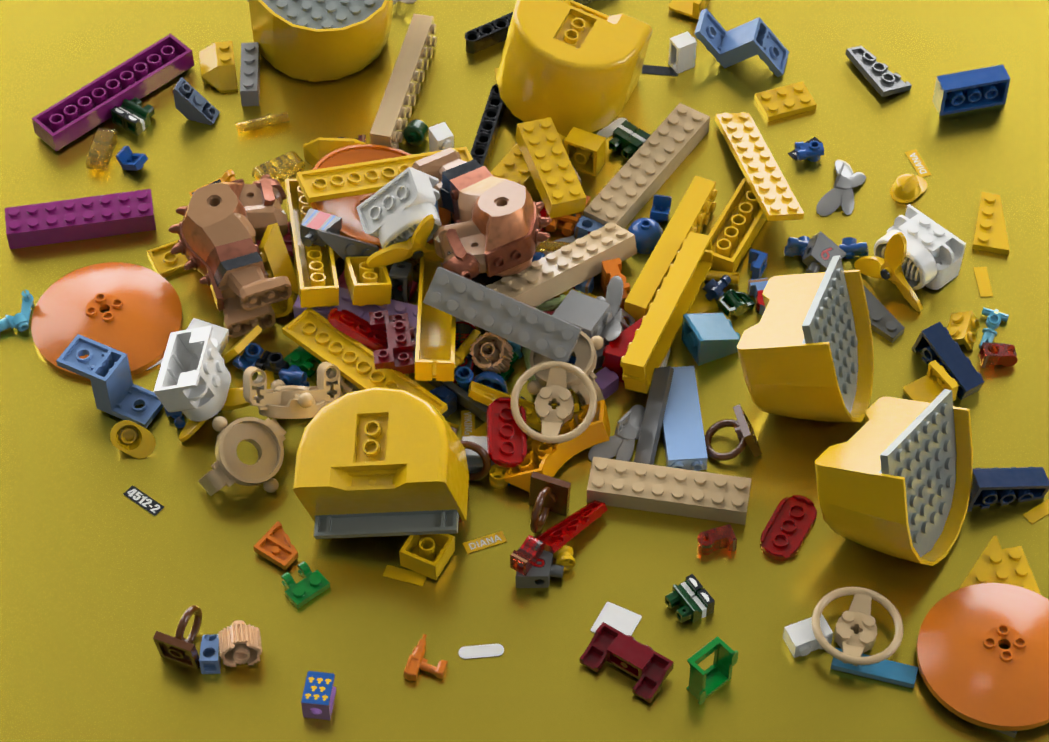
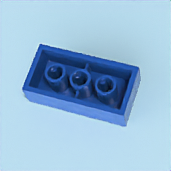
(971, 90)

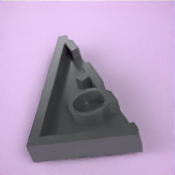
(347, 246)

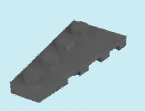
(877, 73)
(881, 319)

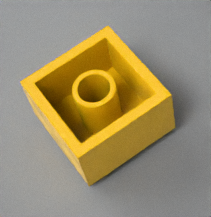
(585, 150)
(427, 553)

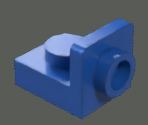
(758, 263)

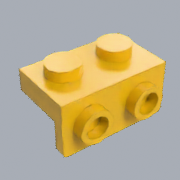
(963, 328)

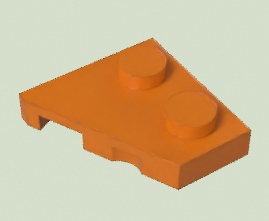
(277, 547)

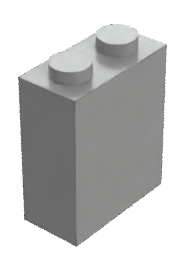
(584, 312)

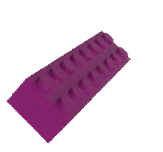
(80, 219)

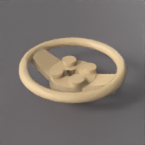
(554, 392)
(857, 621)

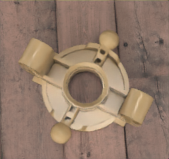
(585, 360)
(291, 400)
(228, 469)

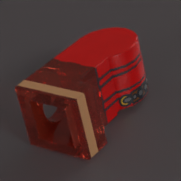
(997, 354)
(716, 539)
(527, 555)

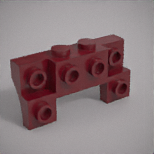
(399, 336)
(630, 656)

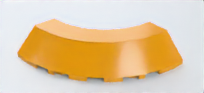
(549, 457)

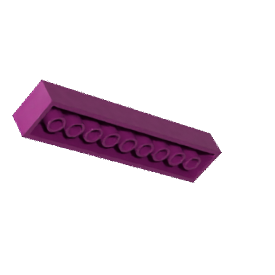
(94, 101)

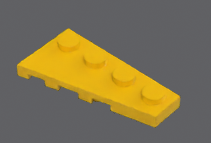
(990, 226)
(487, 395)

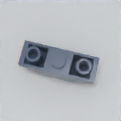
(193, 104)

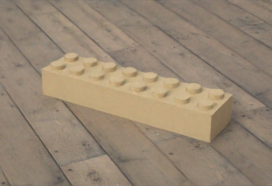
(669, 490)

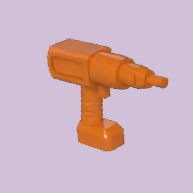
(417, 662)

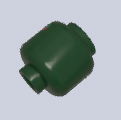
(416, 132)

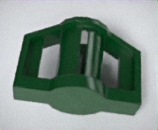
(737, 301)

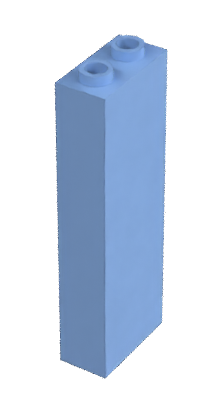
(683, 423)

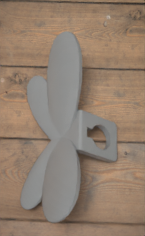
(842, 192)
(614, 297)
(623, 441)

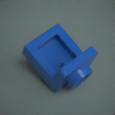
(130, 160)
(661, 208)

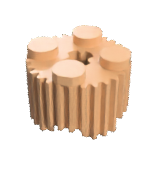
(491, 353)
(240, 644)

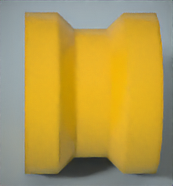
(499, 471)
(565, 557)

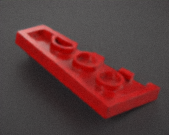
(571, 526)

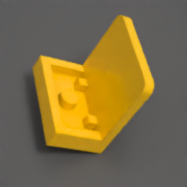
(689, 7)
(931, 385)

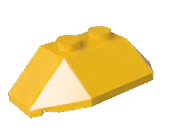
(219, 67)
(322, 146)
(276, 257)

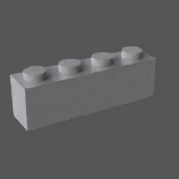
(250, 74)

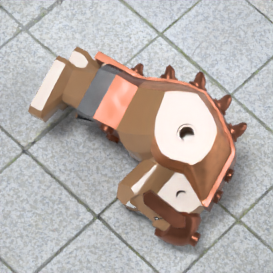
(492, 216)
(221, 243)

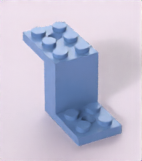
(741, 42)
(110, 380)

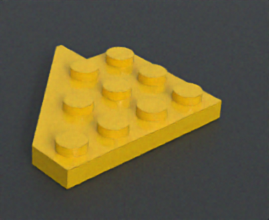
(1002, 566)

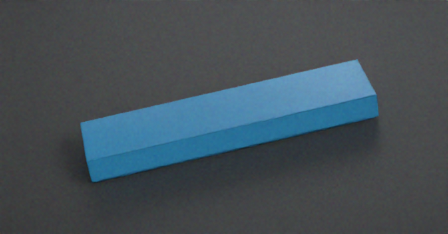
(884, 671)

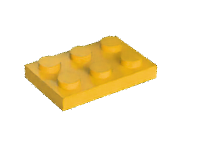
(785, 101)

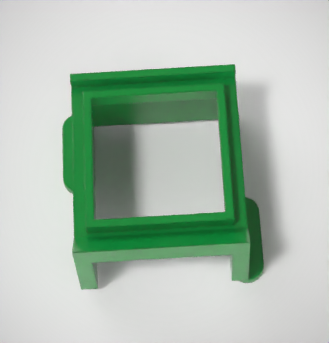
(706, 682)

